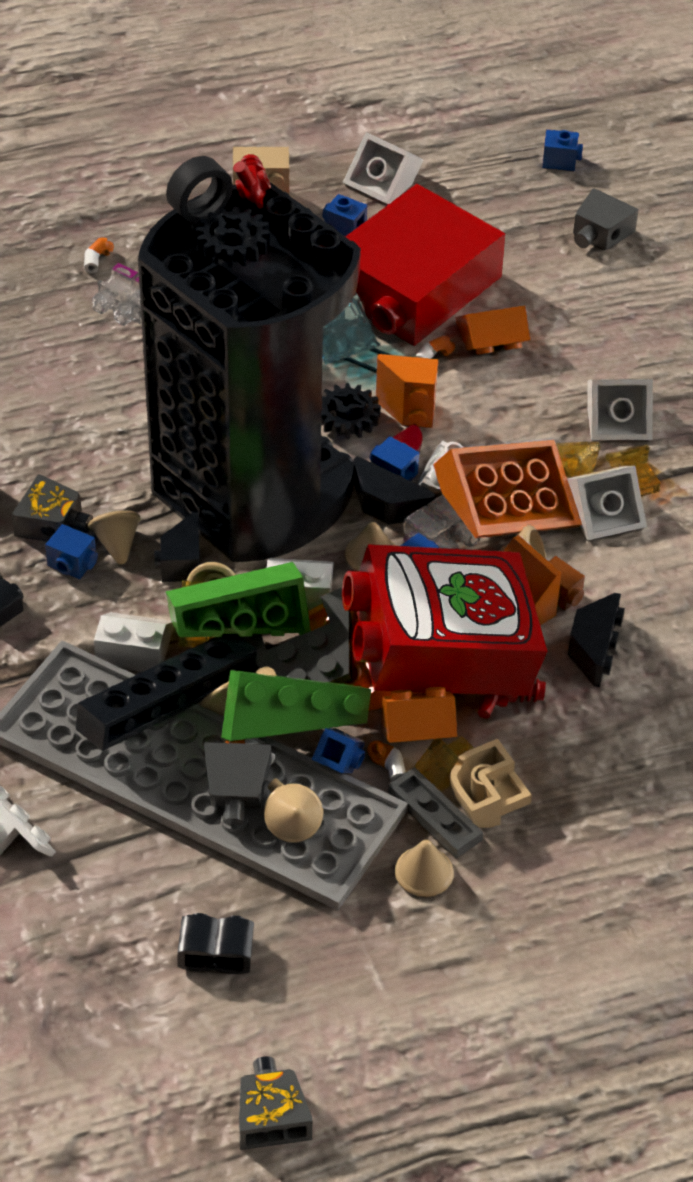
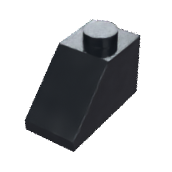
(179, 550)

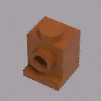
(571, 584)

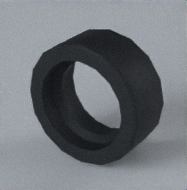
(185, 180)

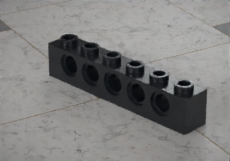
(162, 690)

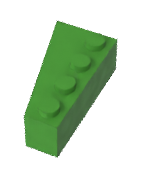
(242, 604)
(283, 705)

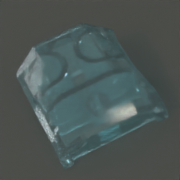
(348, 333)

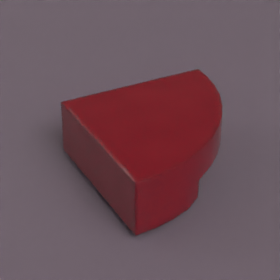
(411, 436)

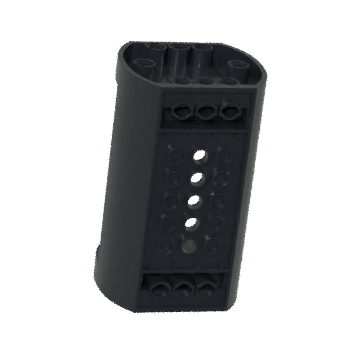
(241, 378)

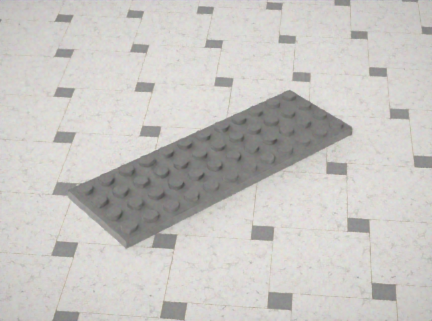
(167, 780)

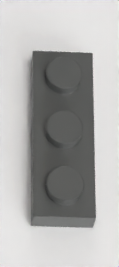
(436, 812)

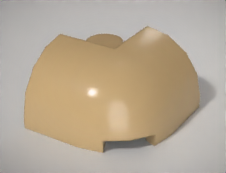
(488, 784)

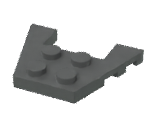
(316, 655)

